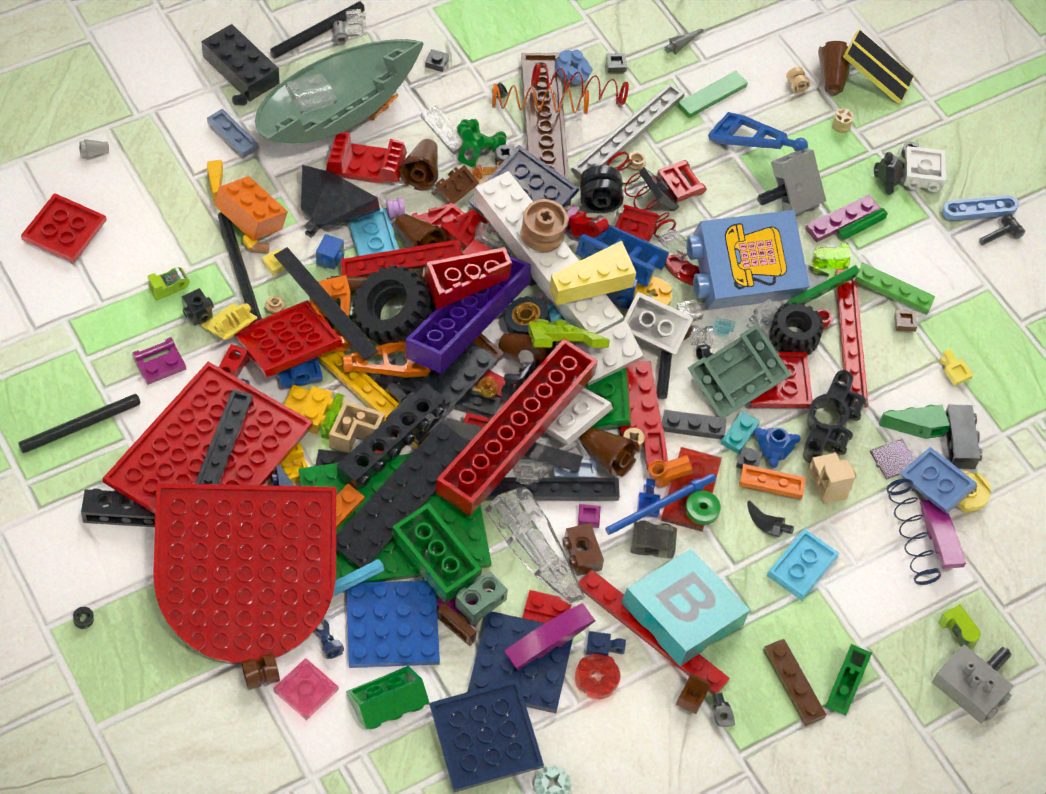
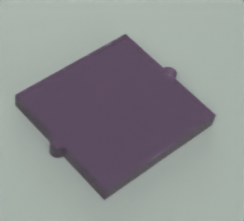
(892, 458)

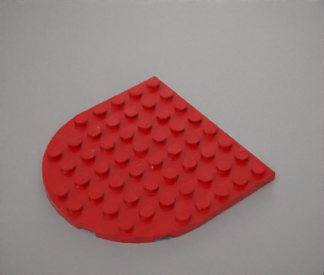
(244, 565)

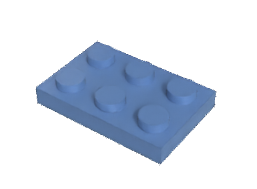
(939, 480)

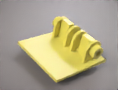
(230, 321)

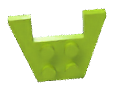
(545, 332)

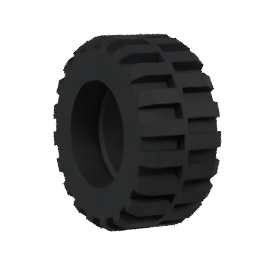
(381, 288)

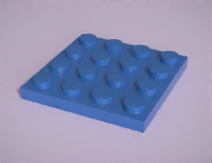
(392, 624)

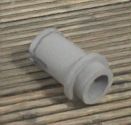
(340, 35)

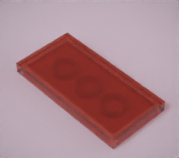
(702, 465)

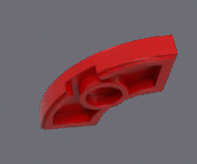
(682, 270)

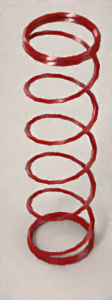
(536, 73)
(622, 165)

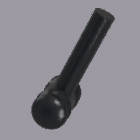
(1010, 226)

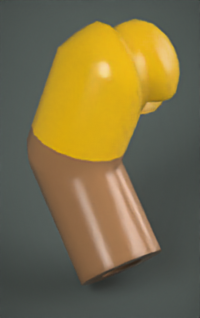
(255, 246)

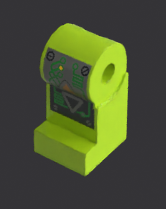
(167, 283)
(961, 625)

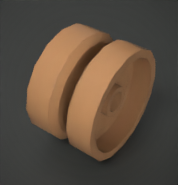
(544, 225)

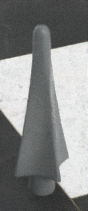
(679, 42)

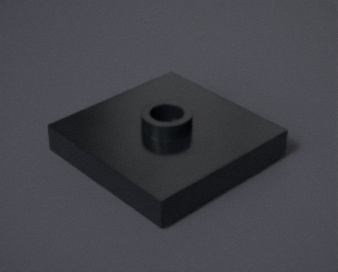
(659, 189)

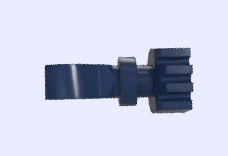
(331, 647)

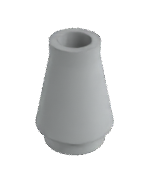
(93, 148)

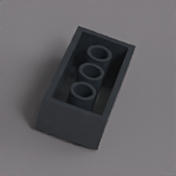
(240, 62)

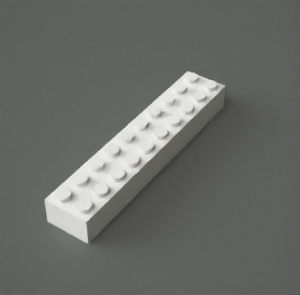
(504, 207)

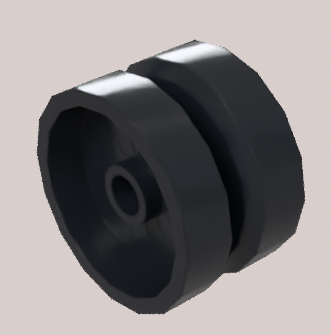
(601, 189)

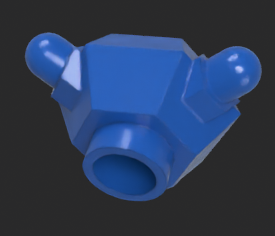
(776, 443)

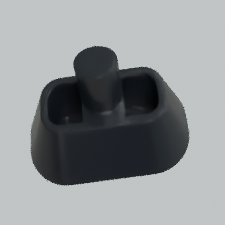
(239, 99)

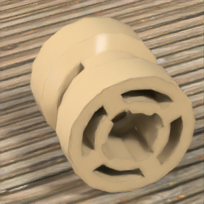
(798, 80)

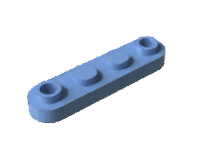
(980, 207)

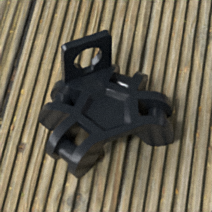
(528, 363)

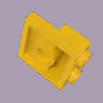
(310, 404)

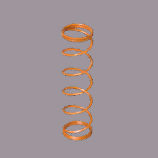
(586, 99)

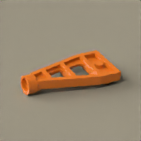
(337, 289)
(410, 369)

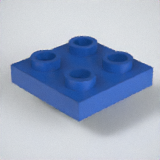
(301, 374)

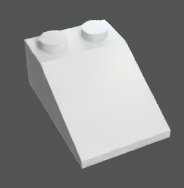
(657, 323)

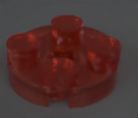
(602, 664)

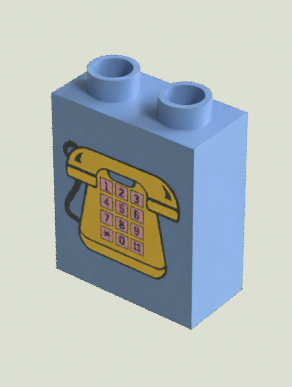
(748, 259)

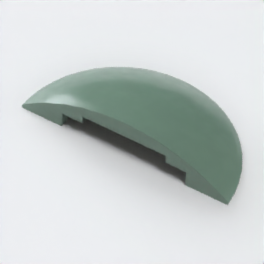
(361, 81)

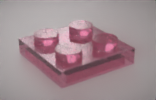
(306, 689)

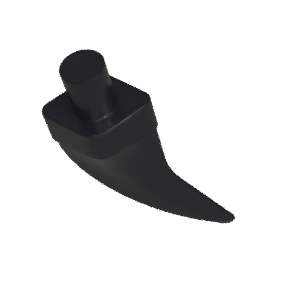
(769, 524)

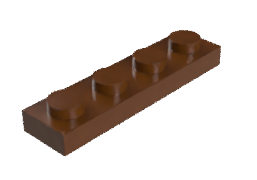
(794, 682)

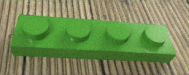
(894, 288)

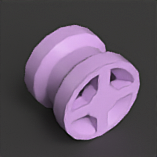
(395, 207)

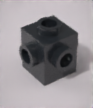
(197, 307)

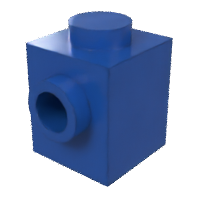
(330, 252)

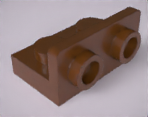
(456, 186)

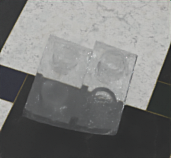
(311, 93)

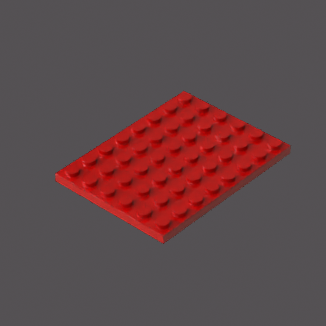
(181, 435)

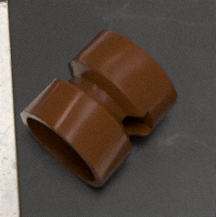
(260, 671)

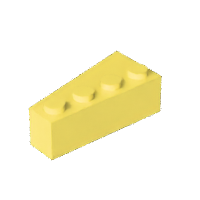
(594, 276)

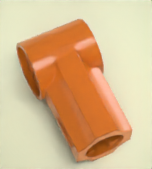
(664, 472)

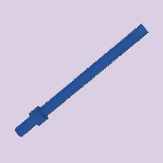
(694, 486)

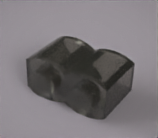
(653, 539)

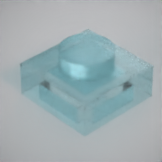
(724, 325)

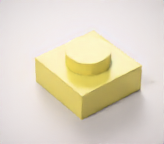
(272, 263)

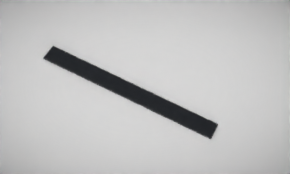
(326, 303)
(537, 451)

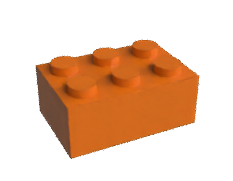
(250, 208)

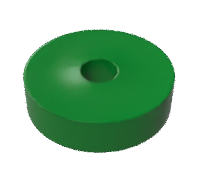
(701, 516)

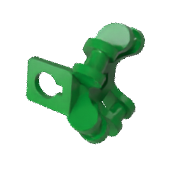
(474, 139)

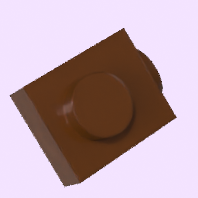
(693, 694)

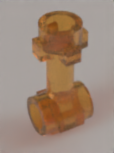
(478, 171)

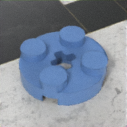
(580, 64)

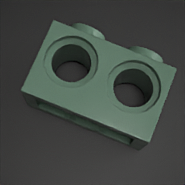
(484, 600)

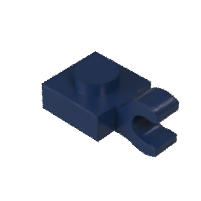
(601, 644)

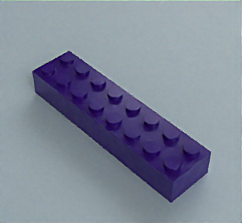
(457, 325)

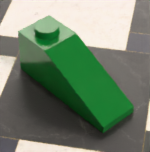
(848, 679)

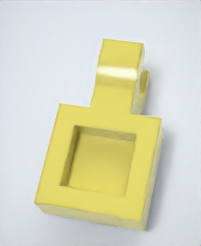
(955, 370)

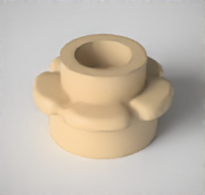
(638, 160)
(275, 308)

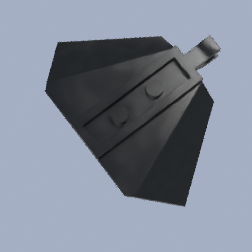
(332, 200)

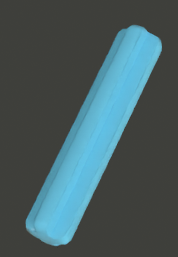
(358, 576)

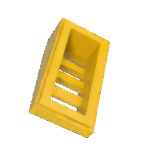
(215, 176)

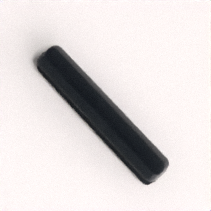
(664, 374)

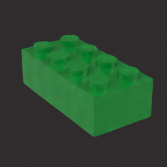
(436, 552)

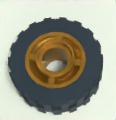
(523, 311)

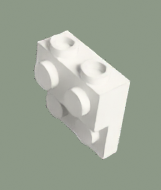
(924, 168)

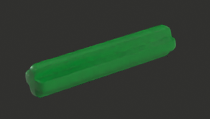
(862, 224)

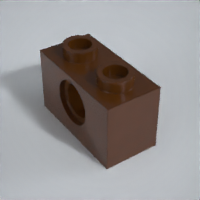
(583, 537)

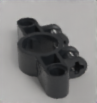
(839, 399)

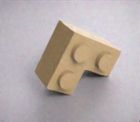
(351, 423)
(832, 477)

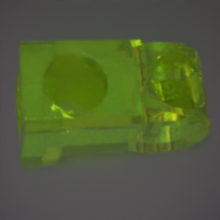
(832, 257)

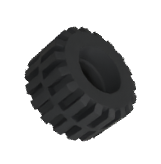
(799, 317)

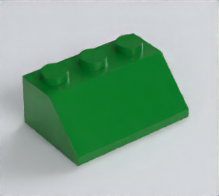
(388, 697)

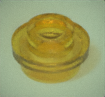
(487, 382)

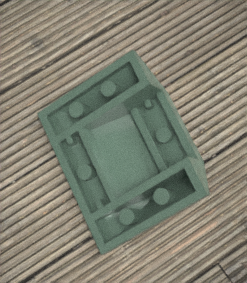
(739, 372)

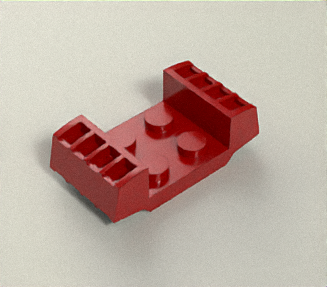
(365, 161)

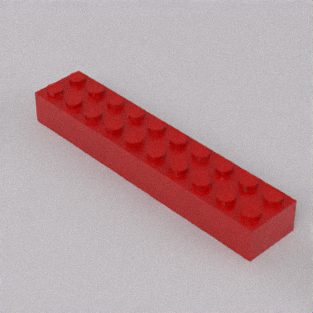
(516, 427)

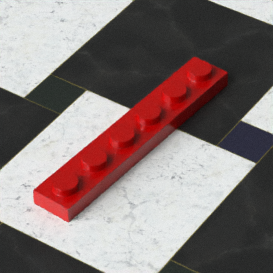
(410, 257)

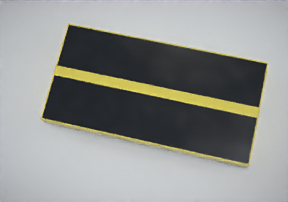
(878, 66)

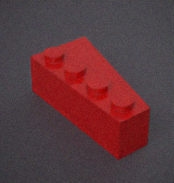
(465, 275)

